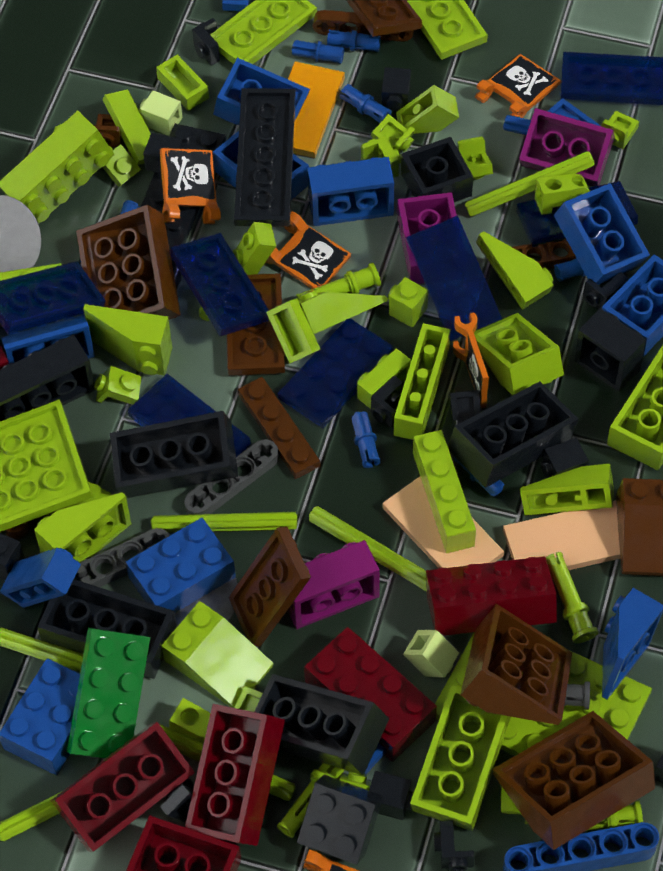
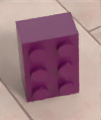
(558, 138)
(417, 215)
(337, 584)

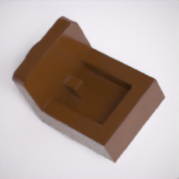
(109, 130)

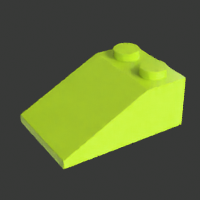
(132, 337)
(519, 353)
(84, 527)
(215, 655)

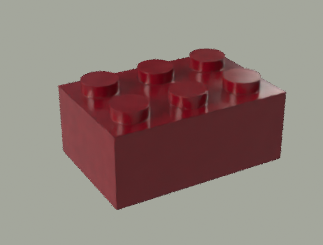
(177, 848)

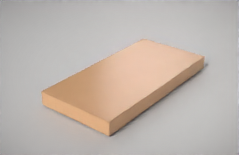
(414, 516)
(581, 536)

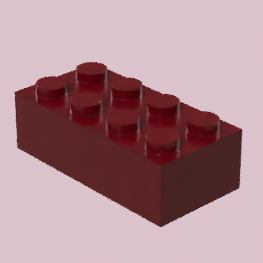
(466, 594)
(359, 671)
(235, 774)
(122, 786)

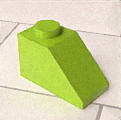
(429, 111)

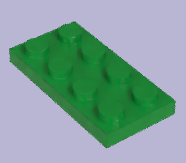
(108, 692)

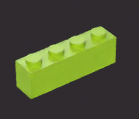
(422, 381)
(444, 491)

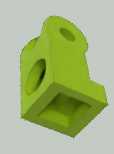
(557, 189)
(190, 720)

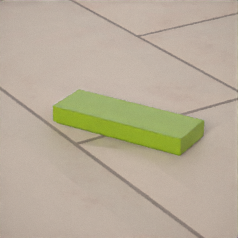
(130, 121)

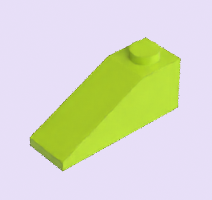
(518, 272)
(331, 308)
(570, 491)

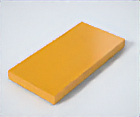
(318, 106)

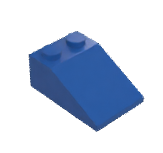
(251, 76)
(628, 636)

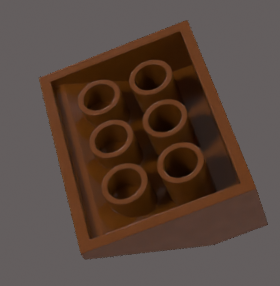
(131, 262)
(640, 526)
(516, 670)
(575, 779)

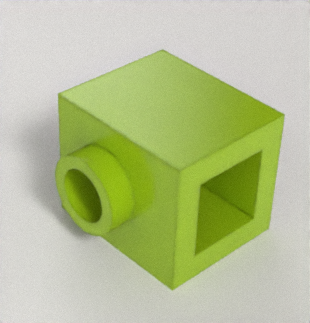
(407, 301)

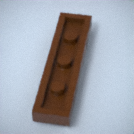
(279, 427)

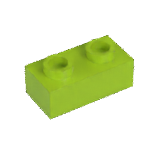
(182, 82)
(255, 247)
(293, 330)
(389, 365)

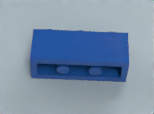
(40, 577)

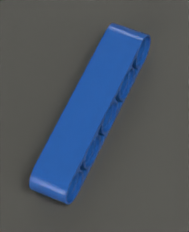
(593, 844)

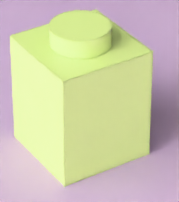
(161, 112)
(431, 653)

